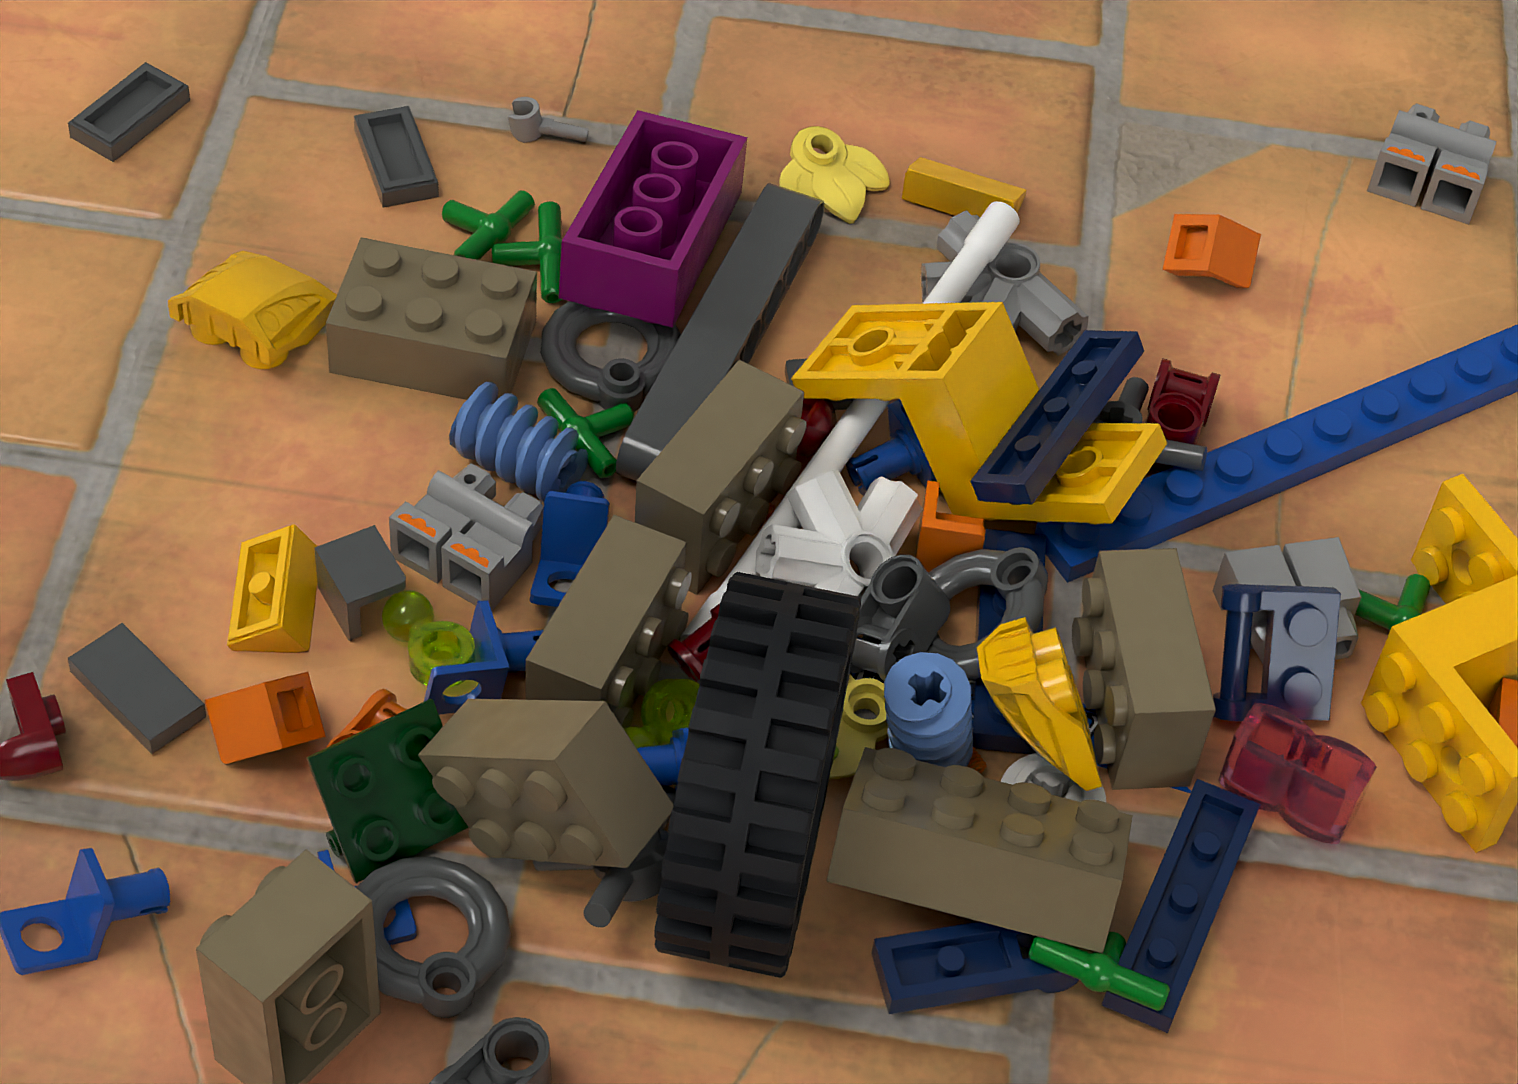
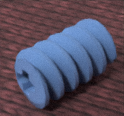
(515, 445)
(929, 709)

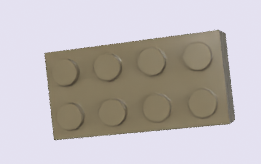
(982, 848)

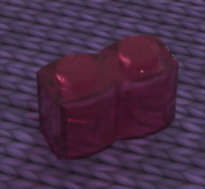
(1301, 775)

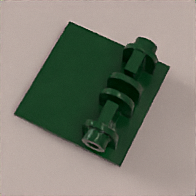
(383, 792)

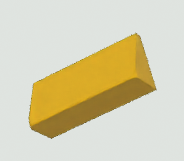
(956, 189)
(274, 593)

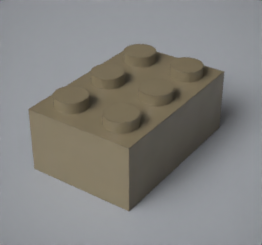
(430, 320)
(724, 469)
(613, 621)
(1143, 669)
(547, 781)
(290, 974)

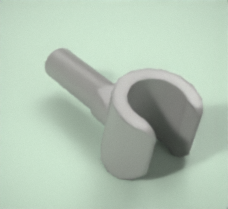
(528, 124)

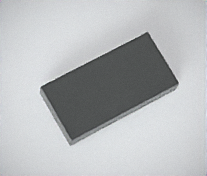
(129, 111)
(396, 156)
(137, 688)

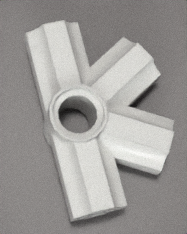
(838, 532)

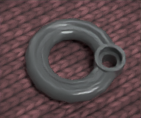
(620, 378)
(1017, 577)
(459, 971)

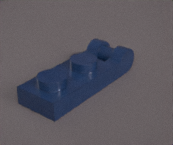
(958, 966)

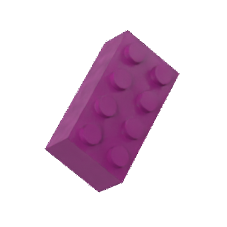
(652, 218)

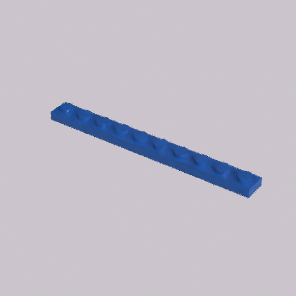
(1294, 452)

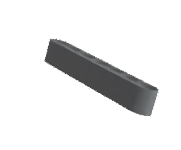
(726, 321)

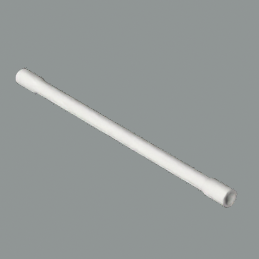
(979, 249)

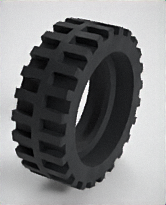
(755, 774)

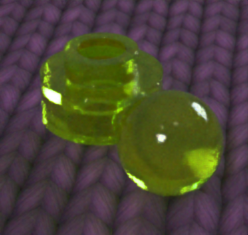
(410, 619)
(655, 727)

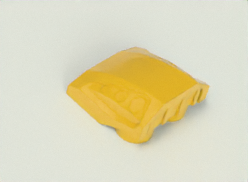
(255, 307)
(1039, 697)

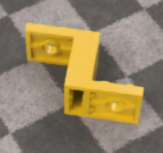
(962, 392)
(1448, 662)

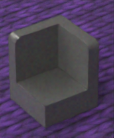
(356, 573)

